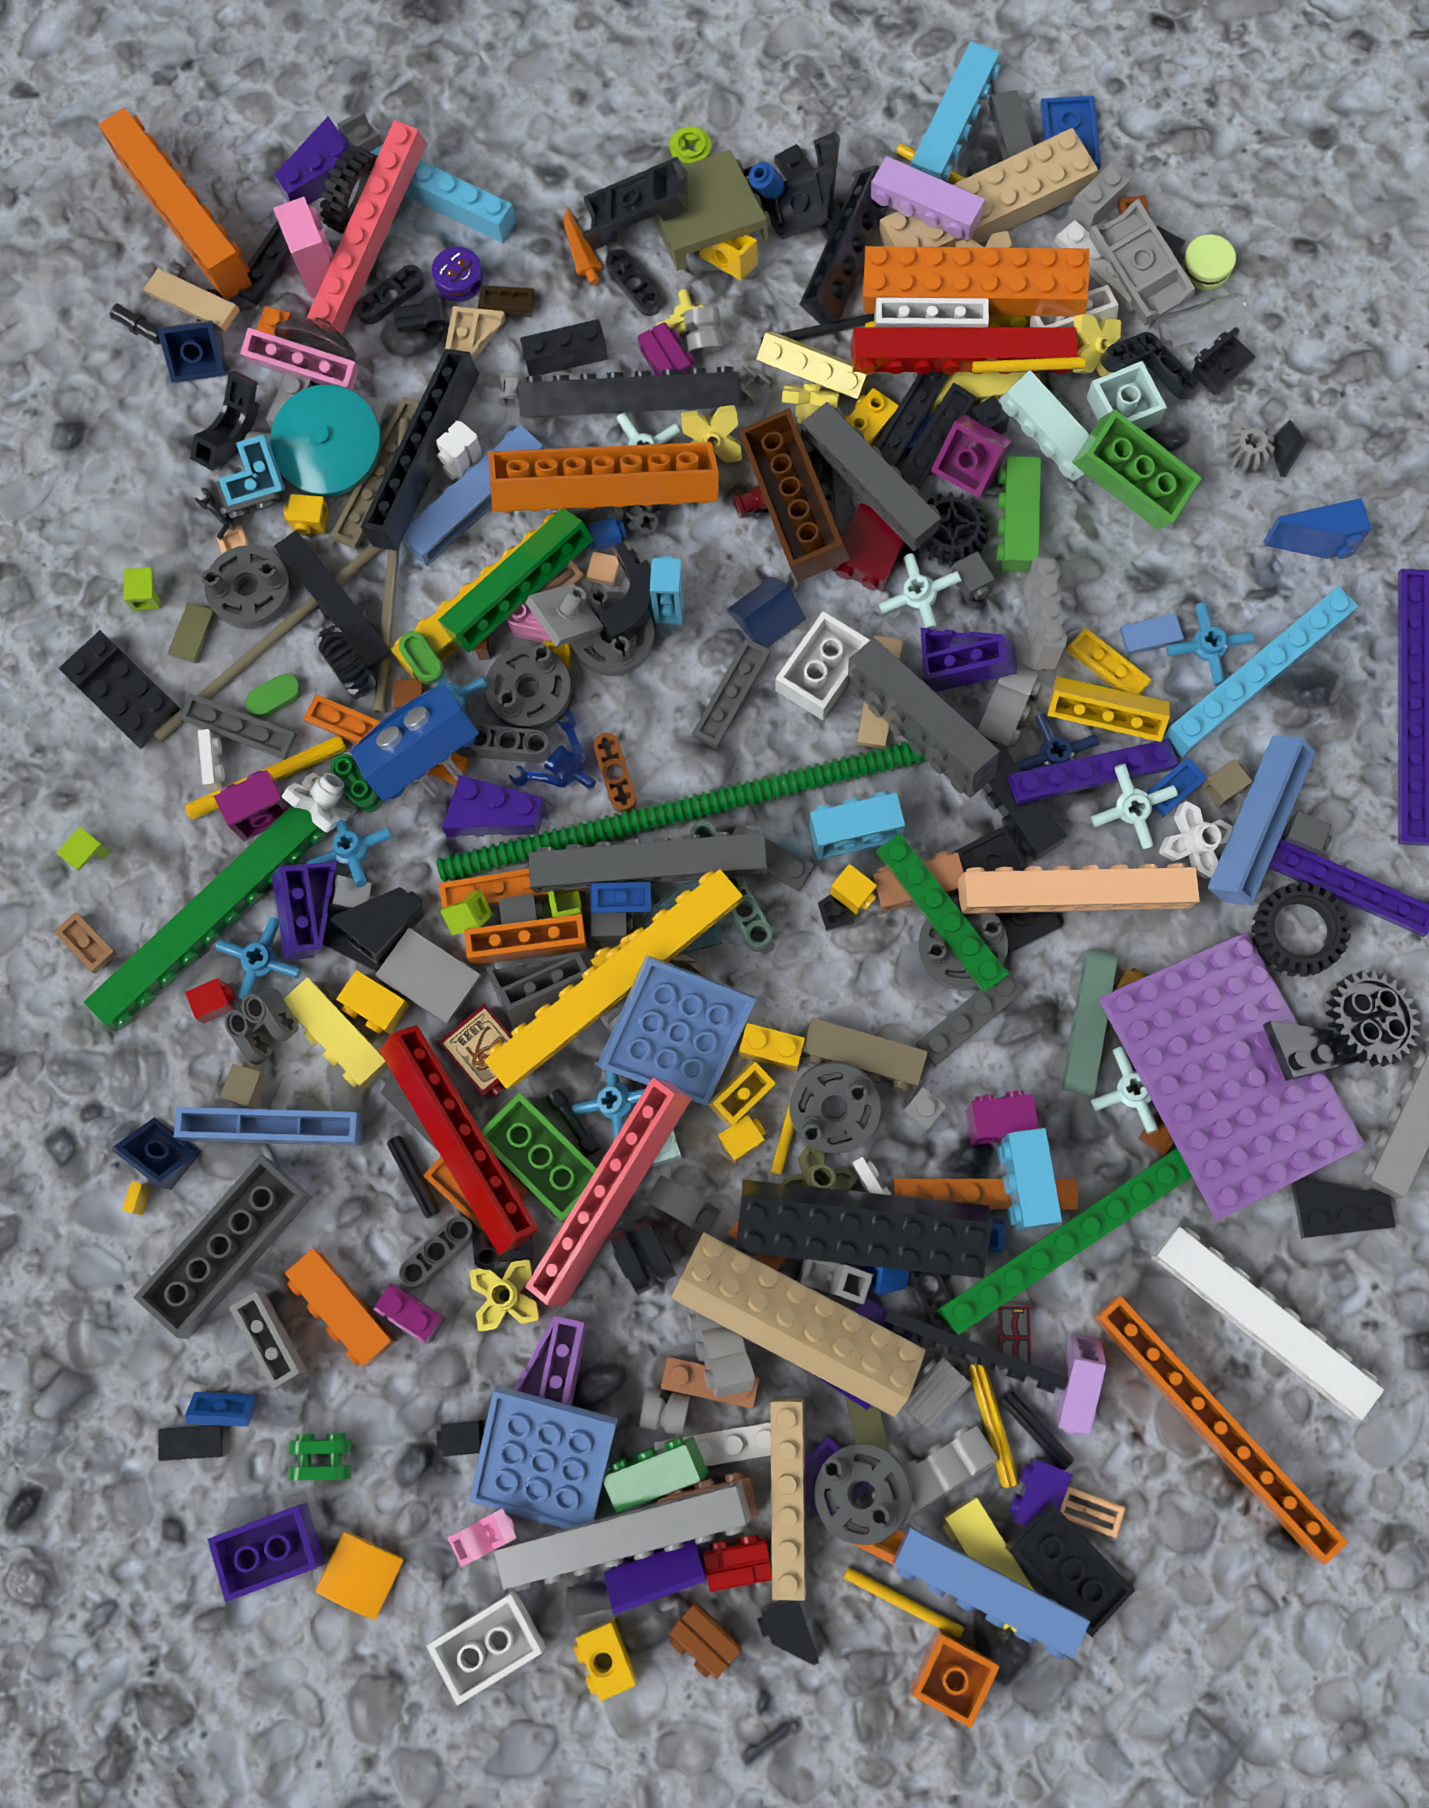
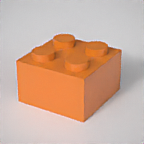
(954, 1678)

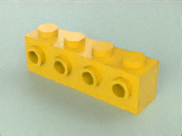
(1109, 709)

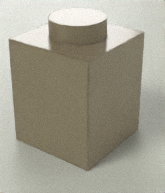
(1226, 783)
(244, 1085)

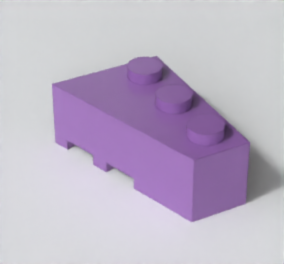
(555, 1362)

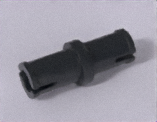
(135, 322)

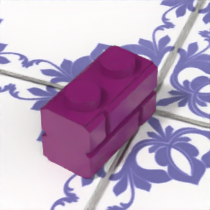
(663, 350)
(409, 1313)

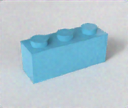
(667, 590)

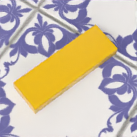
(1107, 663)

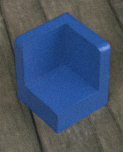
(886, 1279)

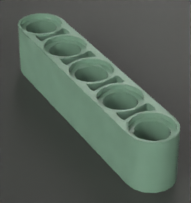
(756, 920)
(1089, 1023)

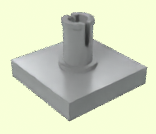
(564, 614)

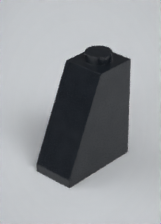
(379, 923)

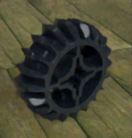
(972, 525)
(344, 662)

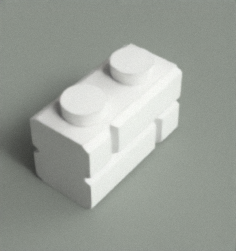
(458, 450)

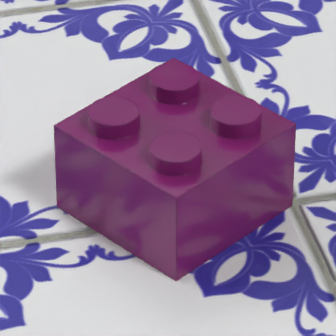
(971, 456)
(252, 804)
(993, 1118)

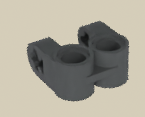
(256, 1013)

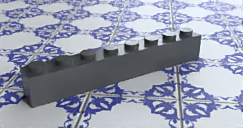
(648, 862)

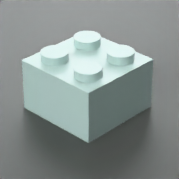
(1130, 393)

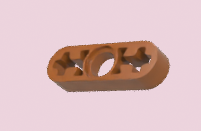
(625, 778)

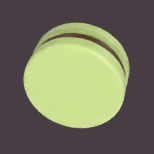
(1209, 261)

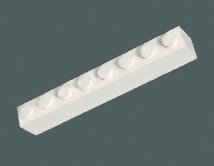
(1267, 1323)

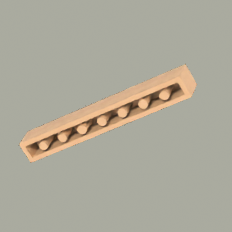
(1077, 889)

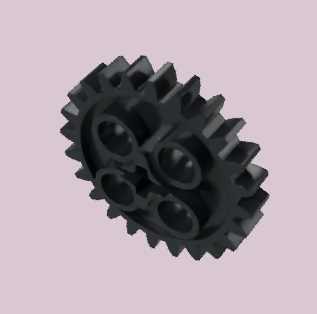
(1374, 1039)

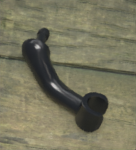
(209, 503)

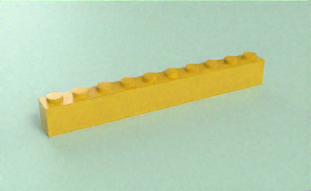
(613, 980)

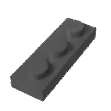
(784, 864)

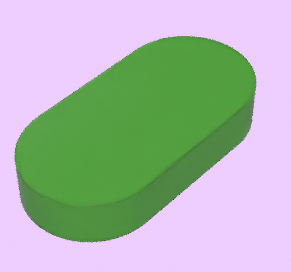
(421, 657)
(273, 695)

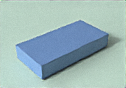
(1151, 634)

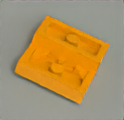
(359, 1575)

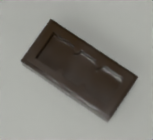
(511, 300)

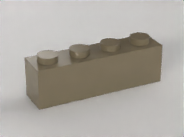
(874, 1055)

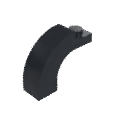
(236, 418)
(636, 607)

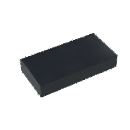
(190, 1442)

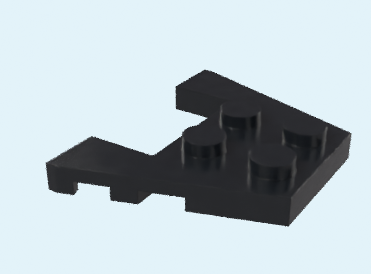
(806, 197)

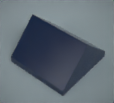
(192, 350)
(767, 612)
(157, 1153)

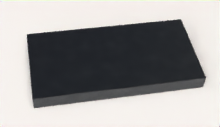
(998, 851)
(1069, 1567)

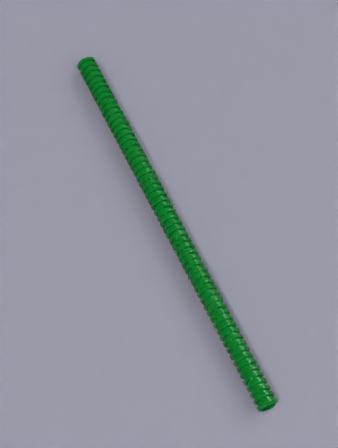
(681, 809)

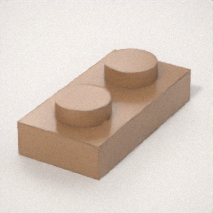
(85, 942)

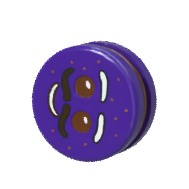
(457, 274)

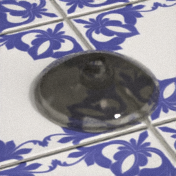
(316, 334)

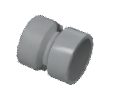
(703, 325)
(664, 1410)

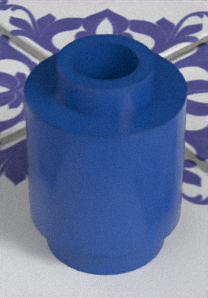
(766, 180)
(606, 533)

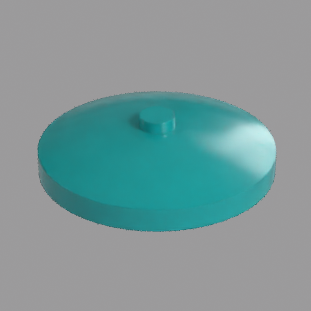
(326, 440)

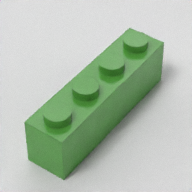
(1020, 513)

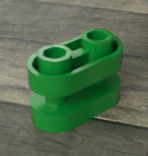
(354, 784)
(307, 1445)

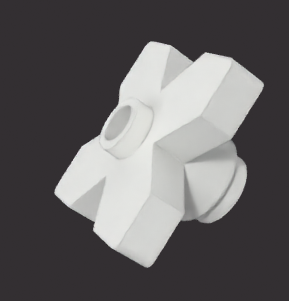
(322, 799)
(1196, 839)

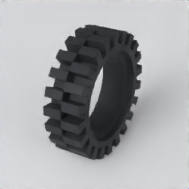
(353, 165)
(1329, 911)

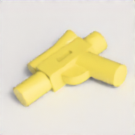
(677, 319)

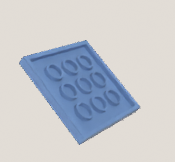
(676, 1029)
(542, 1459)

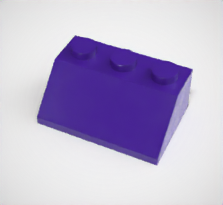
(654, 1577)

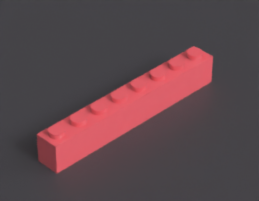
(368, 225)
(608, 1192)

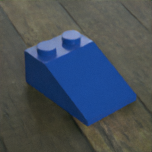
(1322, 531)

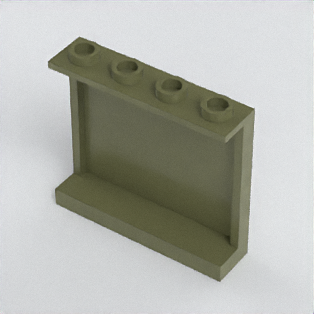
(718, 208)

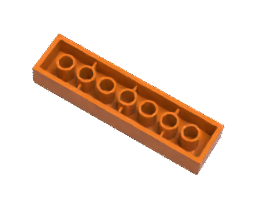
(176, 203)
(1010, 278)
(603, 476)

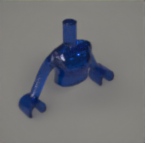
(561, 763)

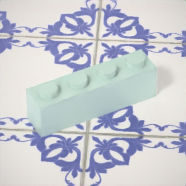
(1046, 422)

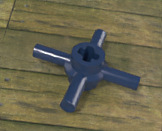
(1057, 744)

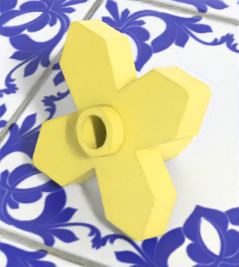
(1094, 340)
(808, 398)
(716, 430)
(518, 1305)

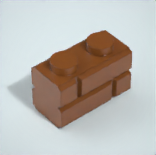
(704, 1640)

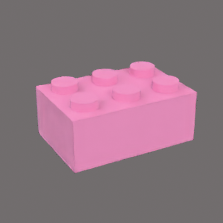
(306, 242)

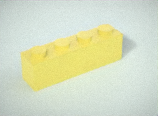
(812, 364)
(981, 385)
(336, 1034)
(981, 1540)

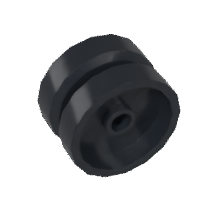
(639, 1256)

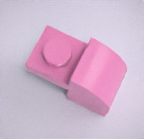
(482, 1537)

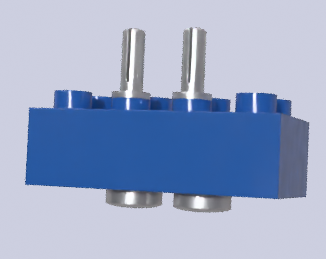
(413, 742)

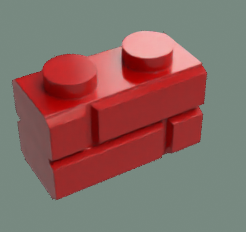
(737, 1563)

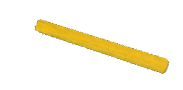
(279, 771)

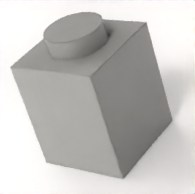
(923, 1110)

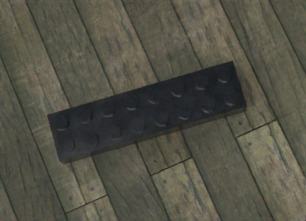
(863, 1228)

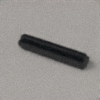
(413, 1177)
(1036, 1430)

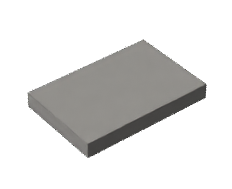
(428, 976)

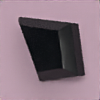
(1288, 445)
(835, 913)

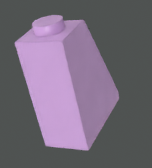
(1085, 1374)

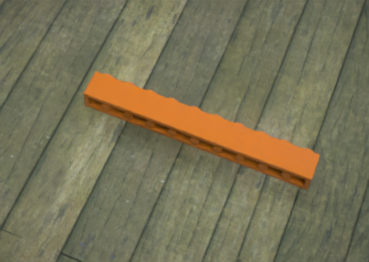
(1220, 1430)

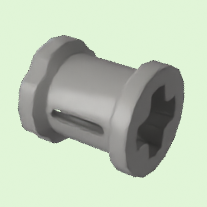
(510, 395)

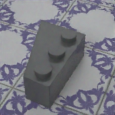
(530, 986)

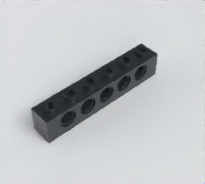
(844, 251)

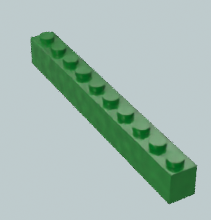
(203, 919)
(1064, 1242)

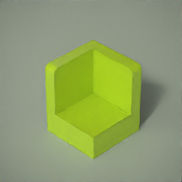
(139, 589)
(81, 849)
(565, 904)
(468, 914)

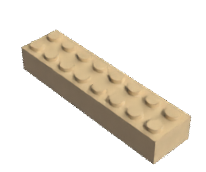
(1012, 193)
(799, 1325)

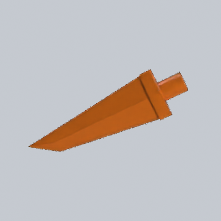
(583, 255)

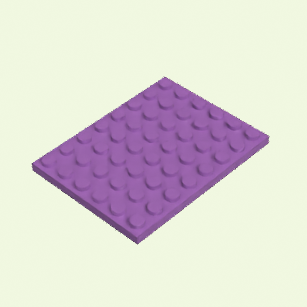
(1217, 1080)

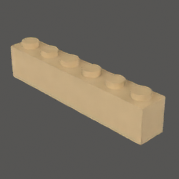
(788, 1498)

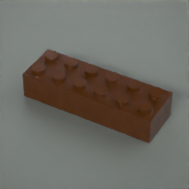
(793, 495)

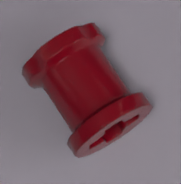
(749, 502)

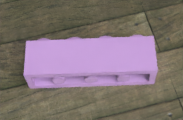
(927, 198)

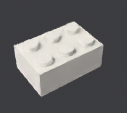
(819, 665)
(486, 1647)

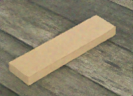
(191, 299)
(872, 729)

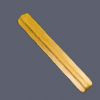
(993, 1425)

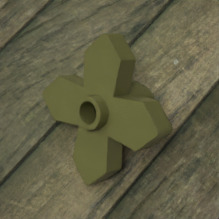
(814, 1170)

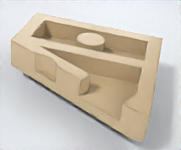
(472, 329)

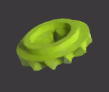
(691, 136)

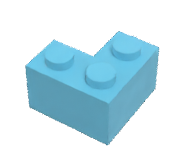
(260, 472)

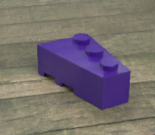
(310, 164)
(965, 658)
(491, 809)
(302, 906)

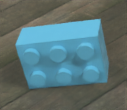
(855, 825)
(1029, 1180)

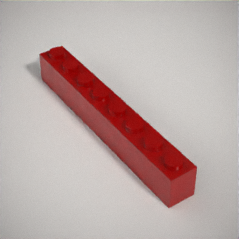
(955, 348)
(458, 1139)

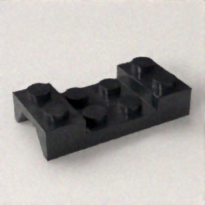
(635, 199)
(118, 688)

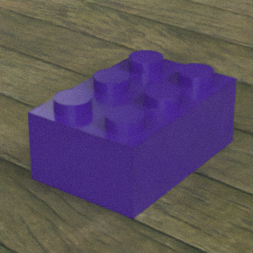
(266, 1552)

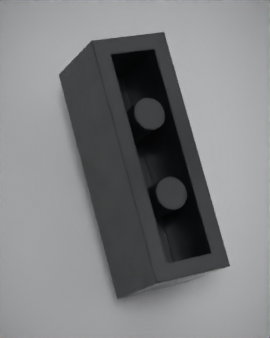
(564, 348)

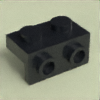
(1222, 361)

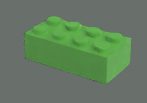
(1136, 470)
(539, 1155)

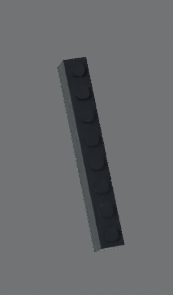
(630, 394)
(418, 450)

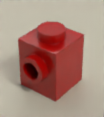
(211, 1000)

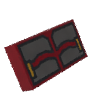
(1014, 1332)

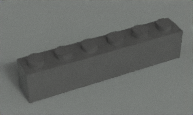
(871, 475)

